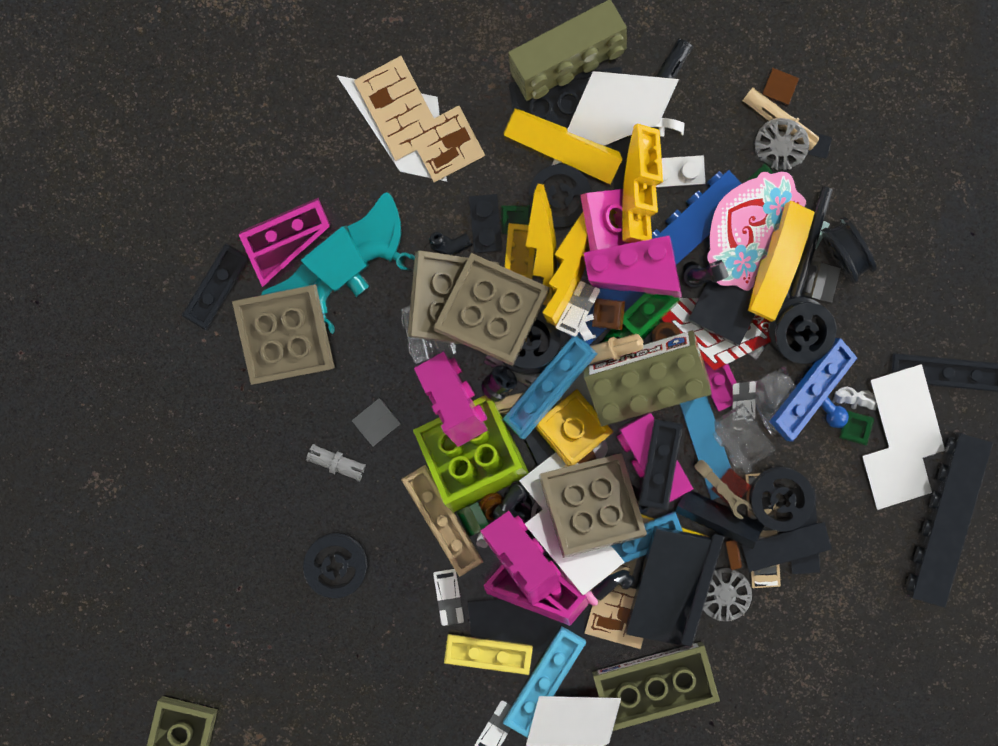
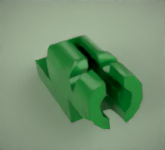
(644, 316)

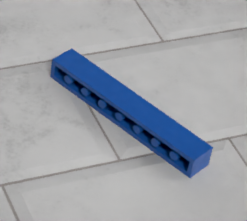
(685, 232)

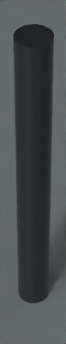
(809, 249)

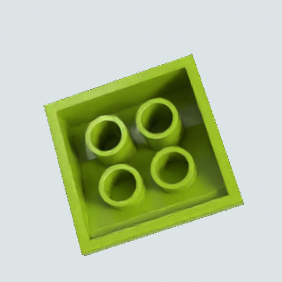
(476, 467)

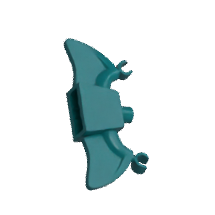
(347, 254)

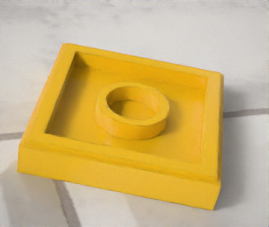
(573, 428)

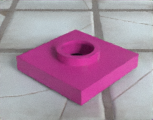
(596, 214)

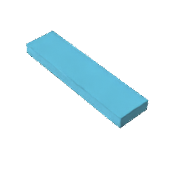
(544, 679)

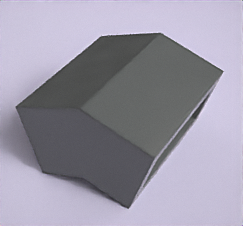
(821, 282)
(376, 422)

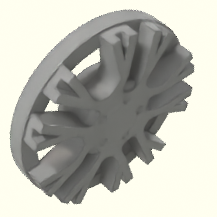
(782, 143)
(726, 595)

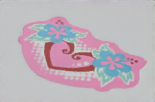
(745, 225)

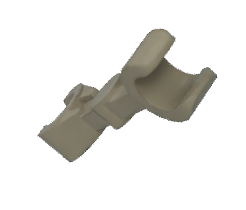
(733, 500)

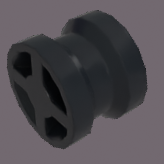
(499, 383)

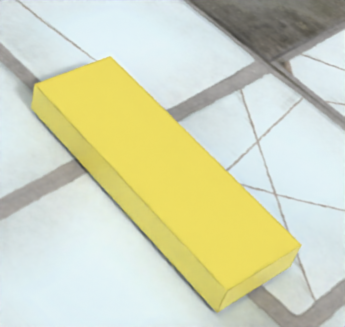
(488, 654)

